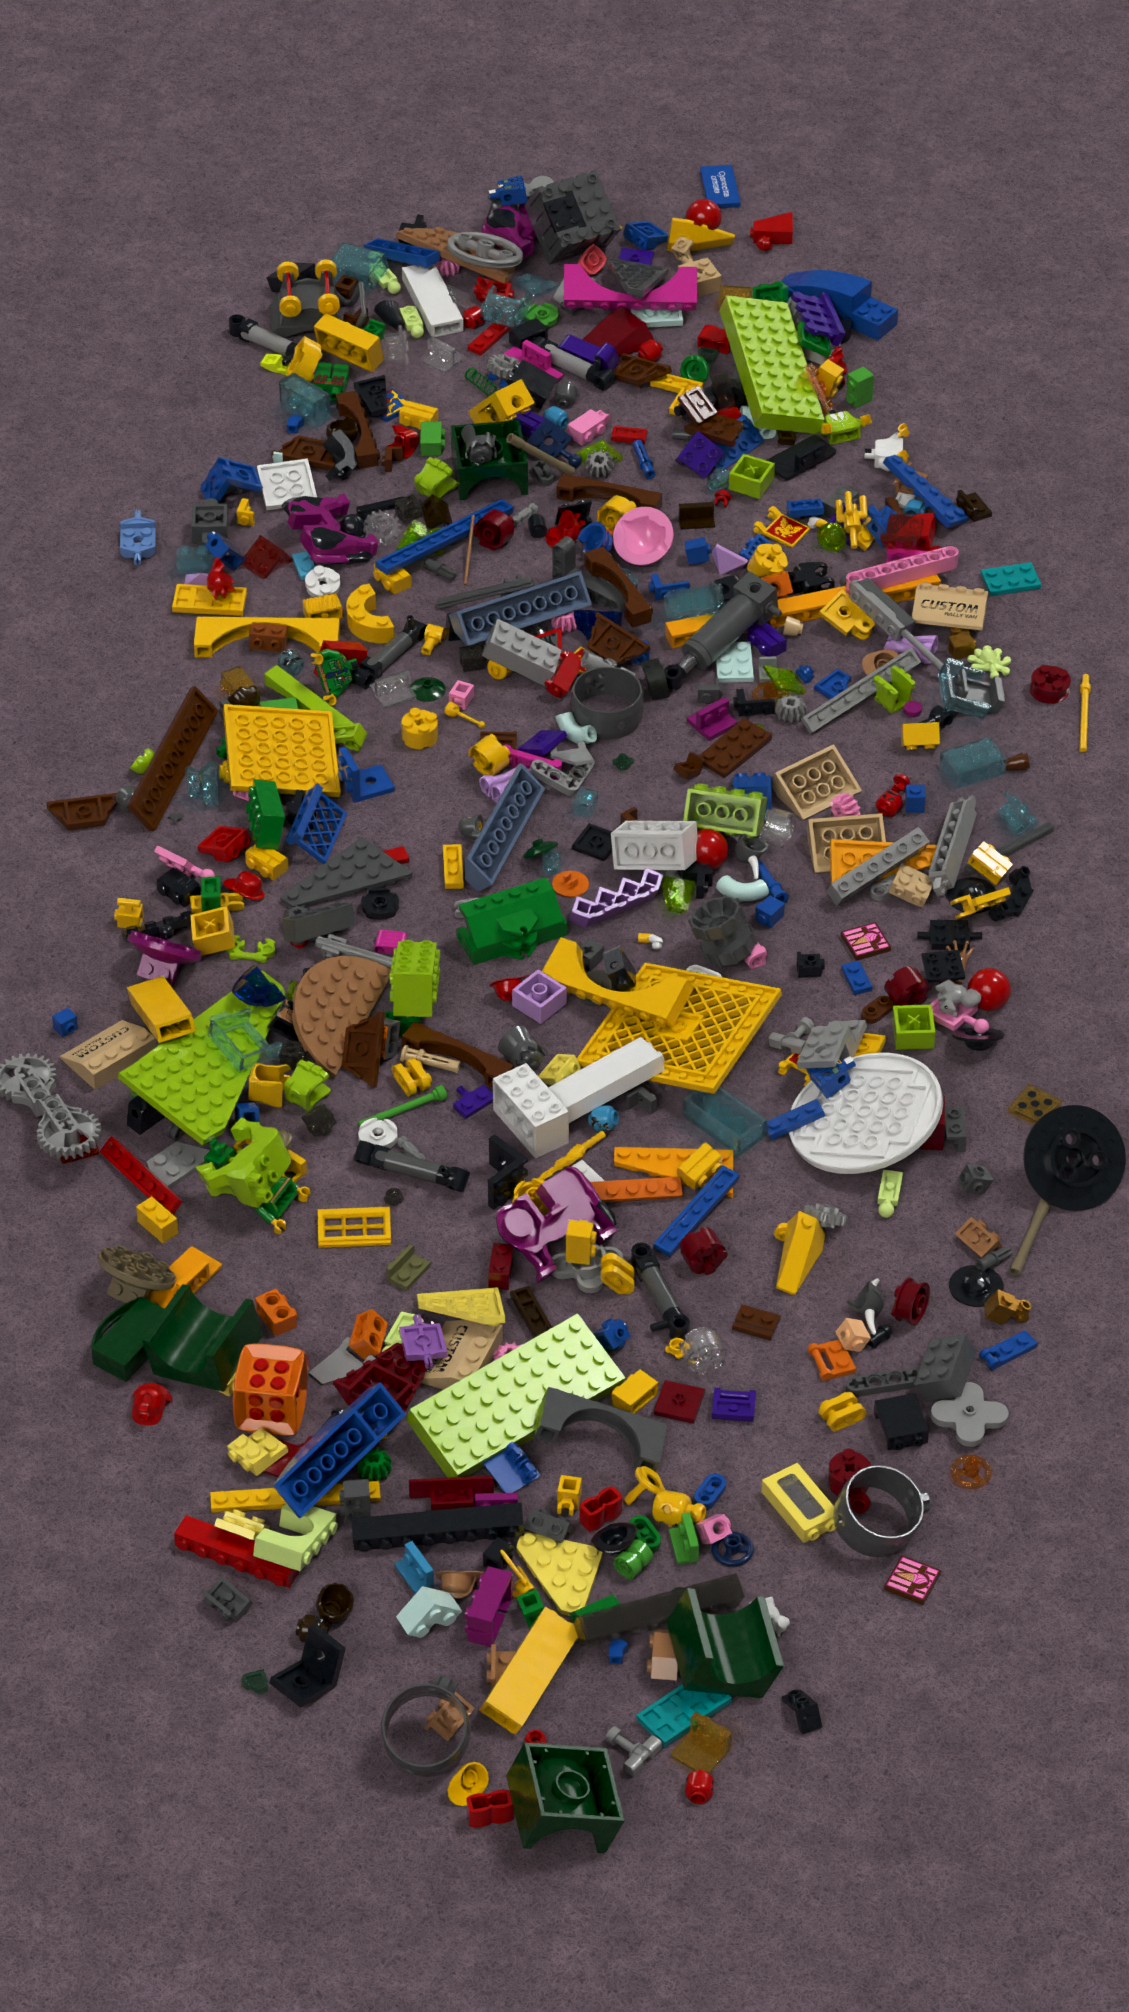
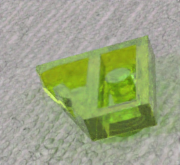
(597, 446)
(677, 893)

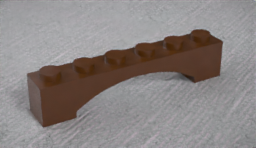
(350, 405)
(576, 487)
(601, 564)
(432, 1041)

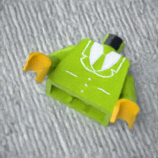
(842, 426)

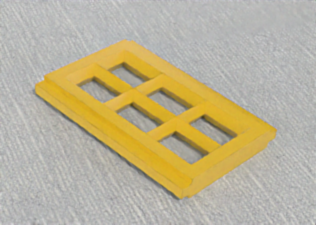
(354, 1241)

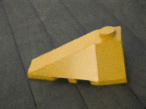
(700, 235)
(800, 1251)

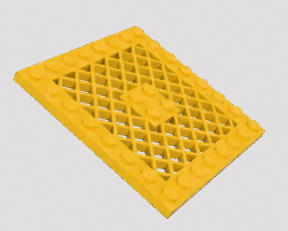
(687, 1028)

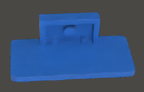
(748, 440)

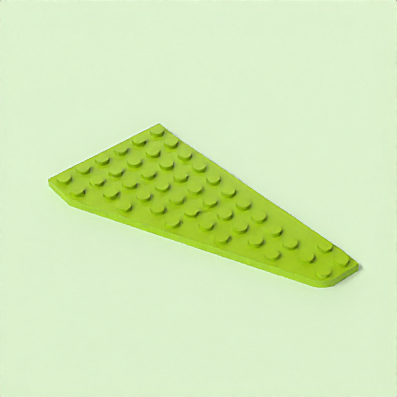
(191, 1076)

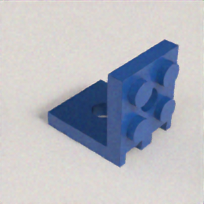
(227, 473)
(356, 780)
(758, 783)

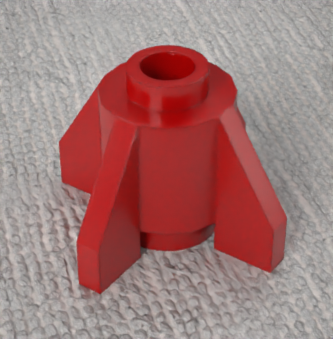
(406, 439)

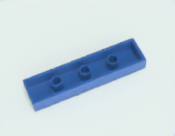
(404, 252)

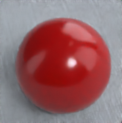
(704, 212)
(711, 848)
(992, 986)

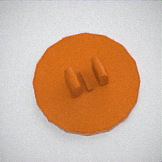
(570, 883)

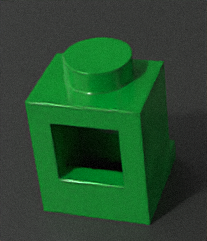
(376, 328)
(531, 1606)

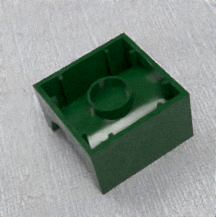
(509, 464)
(199, 1344)
(725, 1651)
(564, 1790)

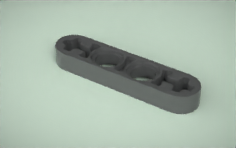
(884, 1379)

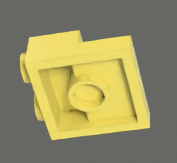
(256, 1451)
(239, 1524)

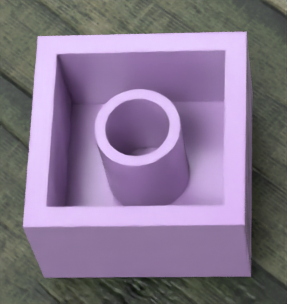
(539, 996)

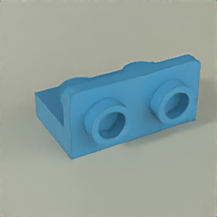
(415, 1568)

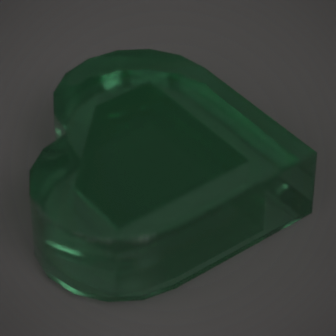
(708, 354)
(255, 1681)

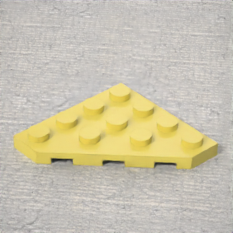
(474, 1305)
(562, 1569)

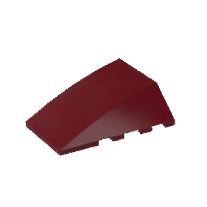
(620, 330)
(391, 1369)

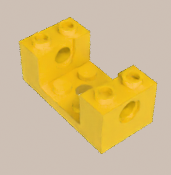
(500, 404)

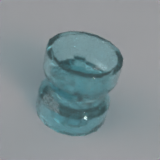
(551, 862)

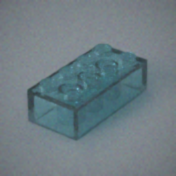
(725, 1119)

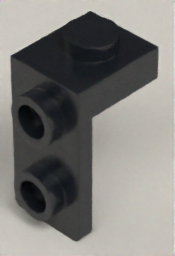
(752, 707)
(805, 1710)

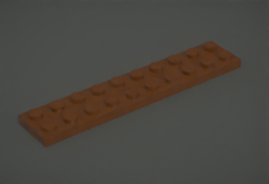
(172, 758)

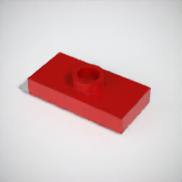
(628, 434)

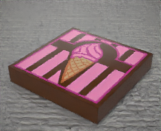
(865, 941)
(912, 1580)

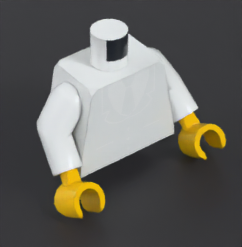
(888, 447)

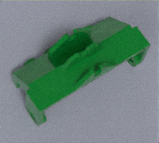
(511, 922)

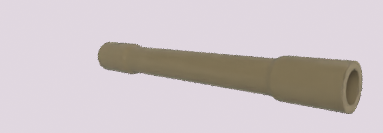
(521, 444)
(1020, 1259)

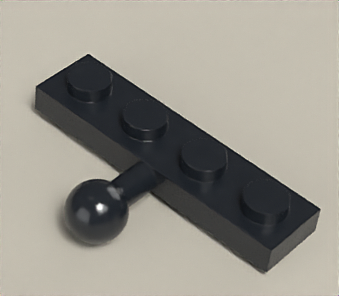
(164, 928)

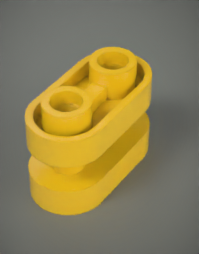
(411, 1076)
(617, 1273)
(842, 1411)

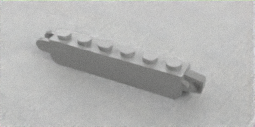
(952, 844)

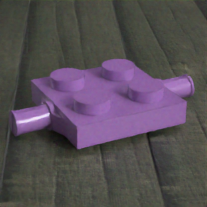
(423, 1342)

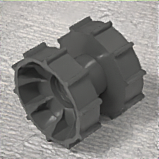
(722, 931)

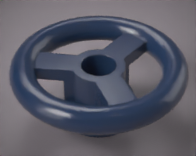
(733, 1545)

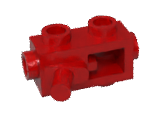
(484, 285)

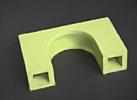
(296, 1551)

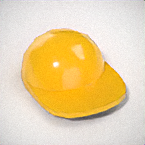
(469, 1780)

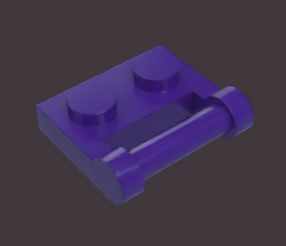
(733, 1405)

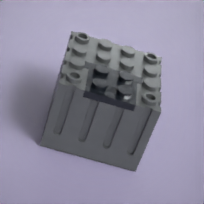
(571, 216)

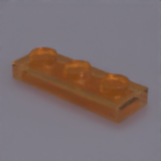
(819, 387)

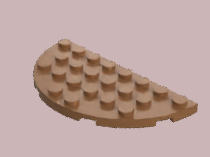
(437, 240)
(332, 998)

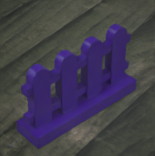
(819, 316)

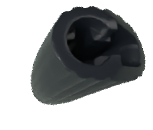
(388, 312)

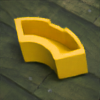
(305, 359)

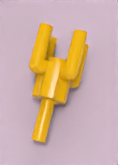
(851, 517)

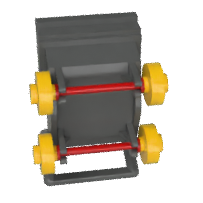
(307, 300)

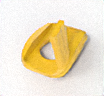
(644, 1483)

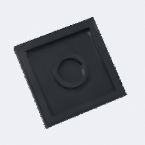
(594, 842)

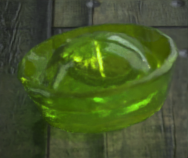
(831, 536)

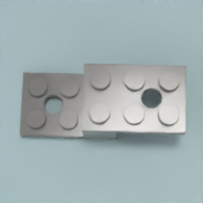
(830, 1043)

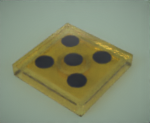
(1033, 1104)

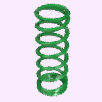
(474, 375)

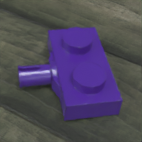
(472, 1101)

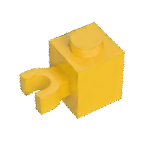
(569, 1494)

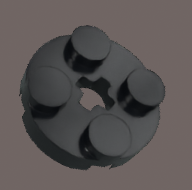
(387, 909)

